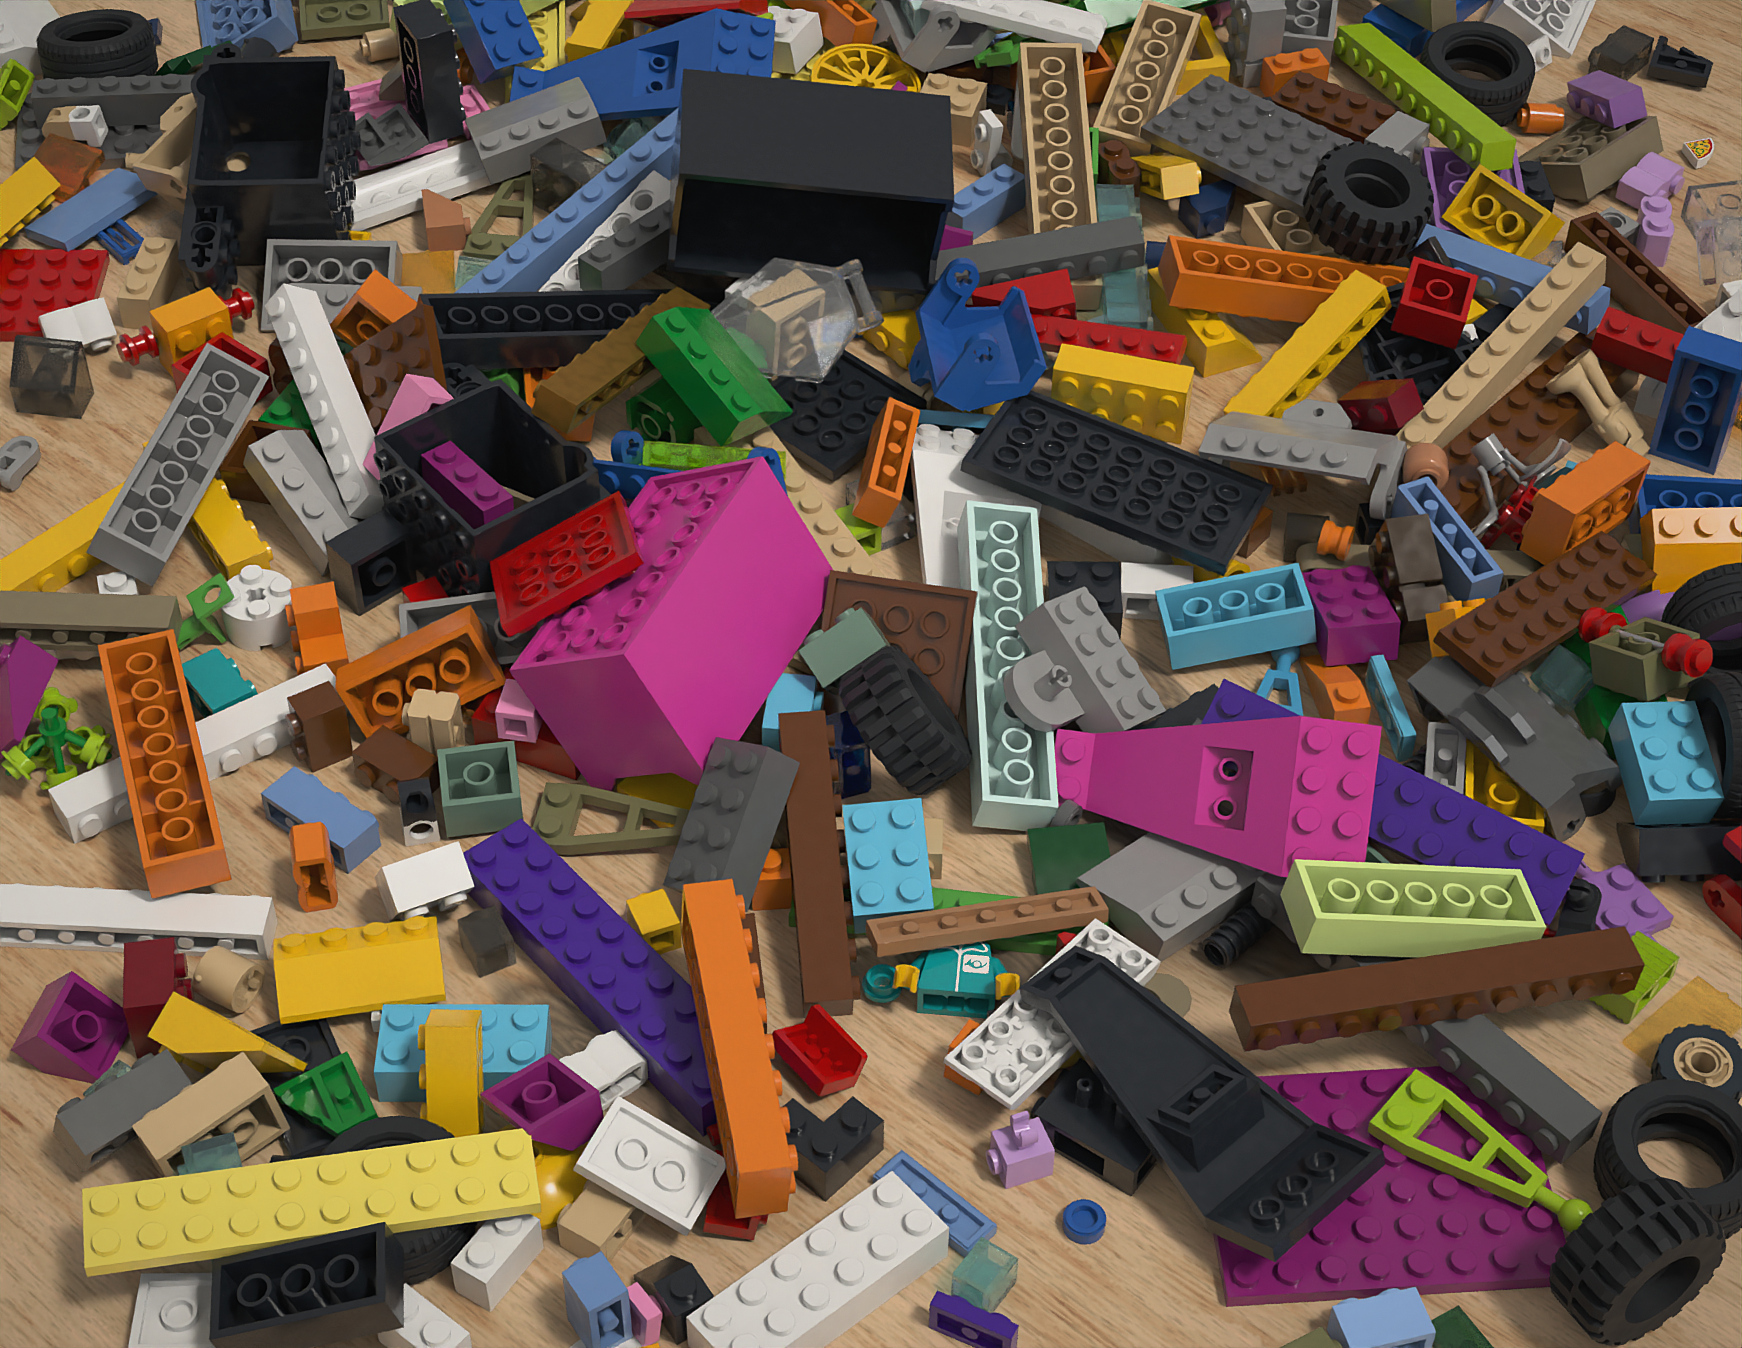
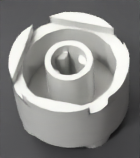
(258, 609)

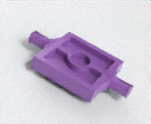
(1625, 901)

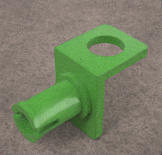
(202, 617)

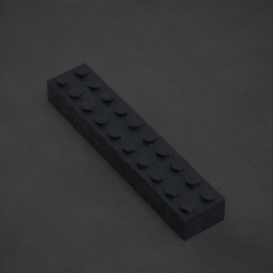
(536, 327)

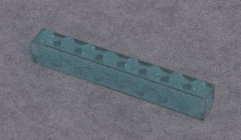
(1123, 291)

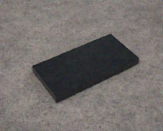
(314, 1045)

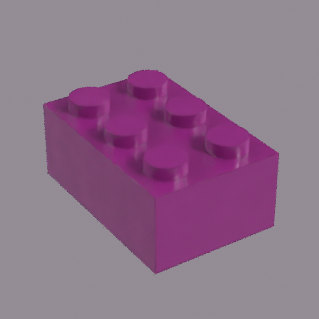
(1352, 616)

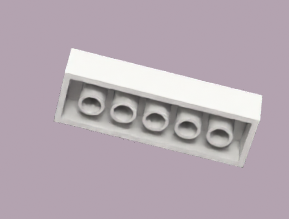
(827, 1274)

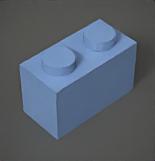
(597, 1302)

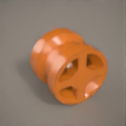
(1335, 540)

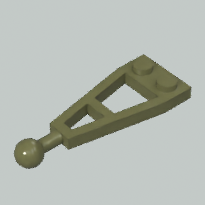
(490, 246)
(561, 810)

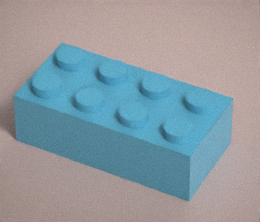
(1236, 616)
(511, 1041)

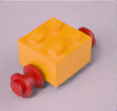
(185, 326)

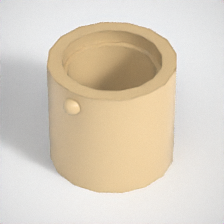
(228, 979)

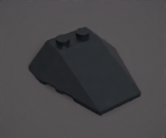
(1401, 356)

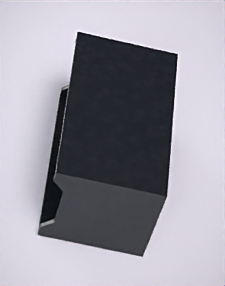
(809, 178)

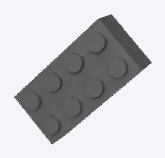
(733, 817)

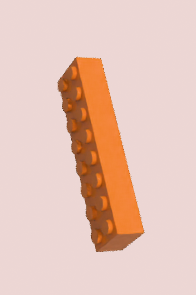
(1257, 279)
(163, 764)
(737, 1050)

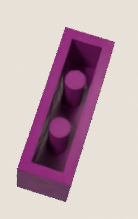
(465, 485)

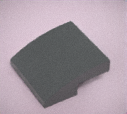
(389, 136)

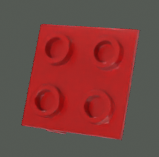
(1513, 516)

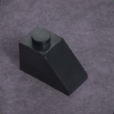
(678, 1291)

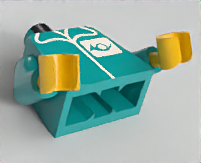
(957, 980)

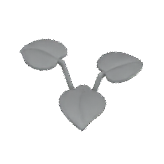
(1495, 458)

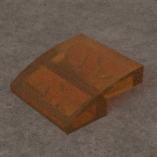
(69, 164)

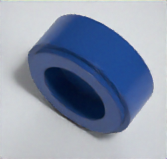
(1084, 1221)

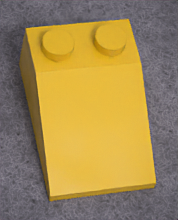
(208, 1039)

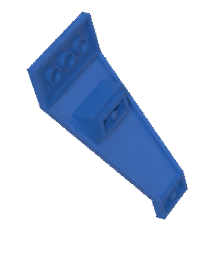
(627, 74)

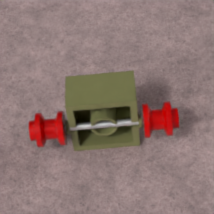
(1642, 656)

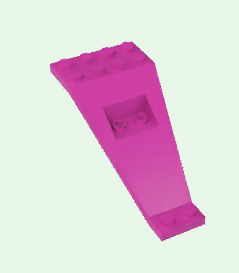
(1296, 792)

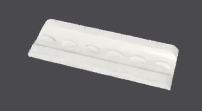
(1032, 19)
(398, 189)
(1026, 1045)

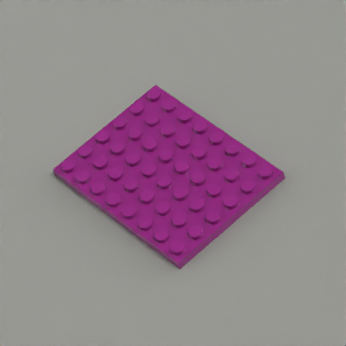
(1407, 1219)

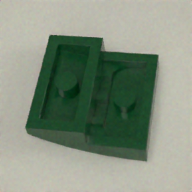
(186, 63)
(1065, 854)

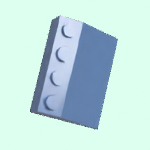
(247, 19)

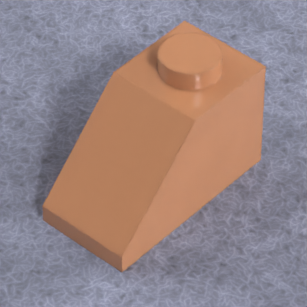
(444, 223)

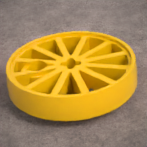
(854, 68)

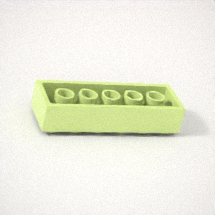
(1406, 908)

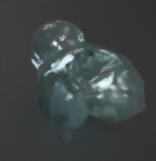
(624, 136)

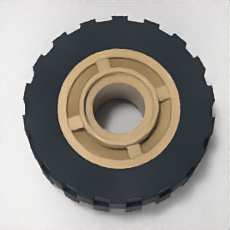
(1702, 1050)

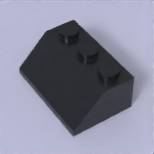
(1678, 850)

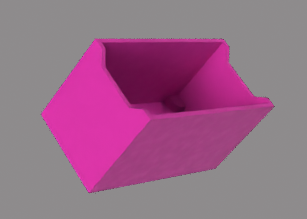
(690, 637)

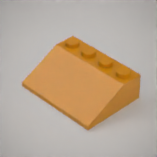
(1689, 541)

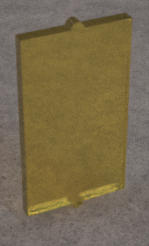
(430, 271)
(1694, 1004)

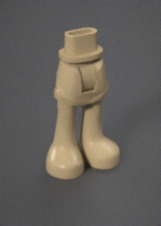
(1608, 413)

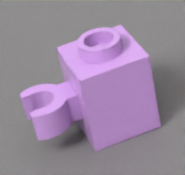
(1020, 1151)

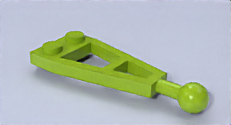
(1419, 1103)

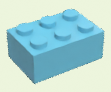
(1665, 763)
(887, 860)

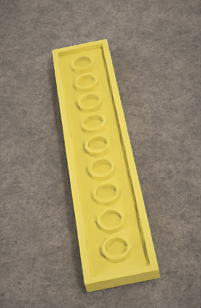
(306, 1198)

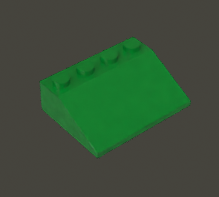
(711, 373)

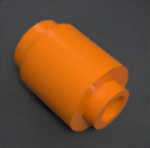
(1540, 118)

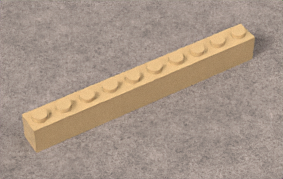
(1507, 350)

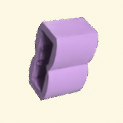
(1650, 178)
(1655, 229)

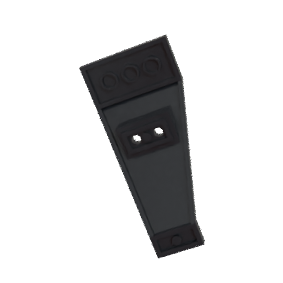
(1219, 1132)

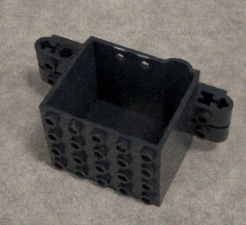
(302, 154)
(512, 448)

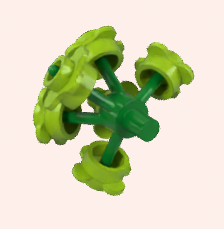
(37, 749)

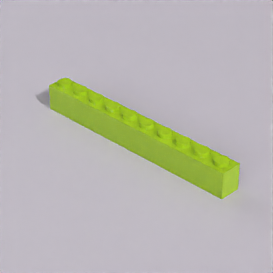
(1425, 97)

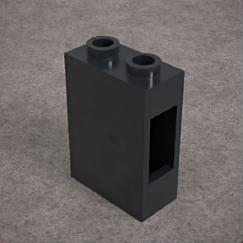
(1093, 1130)

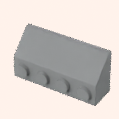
(300, 491)

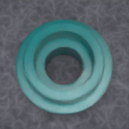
(880, 975)

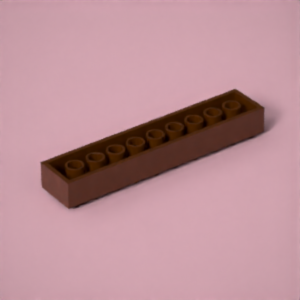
(1527, 424)

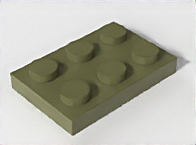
(341, 18)

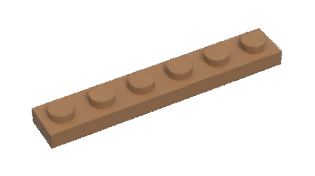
(985, 921)

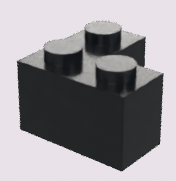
(835, 1148)

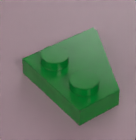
(329, 1096)

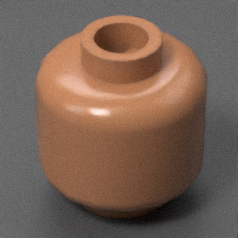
(1424, 461)

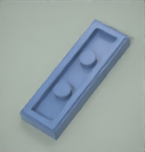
(964, 1220)

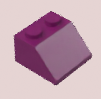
(72, 1031)
(548, 1103)

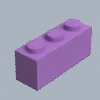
(1606, 99)

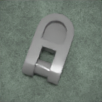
(21, 456)

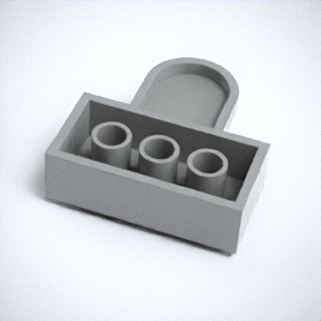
(1077, 671)

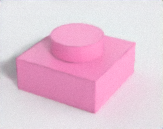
(645, 1315)

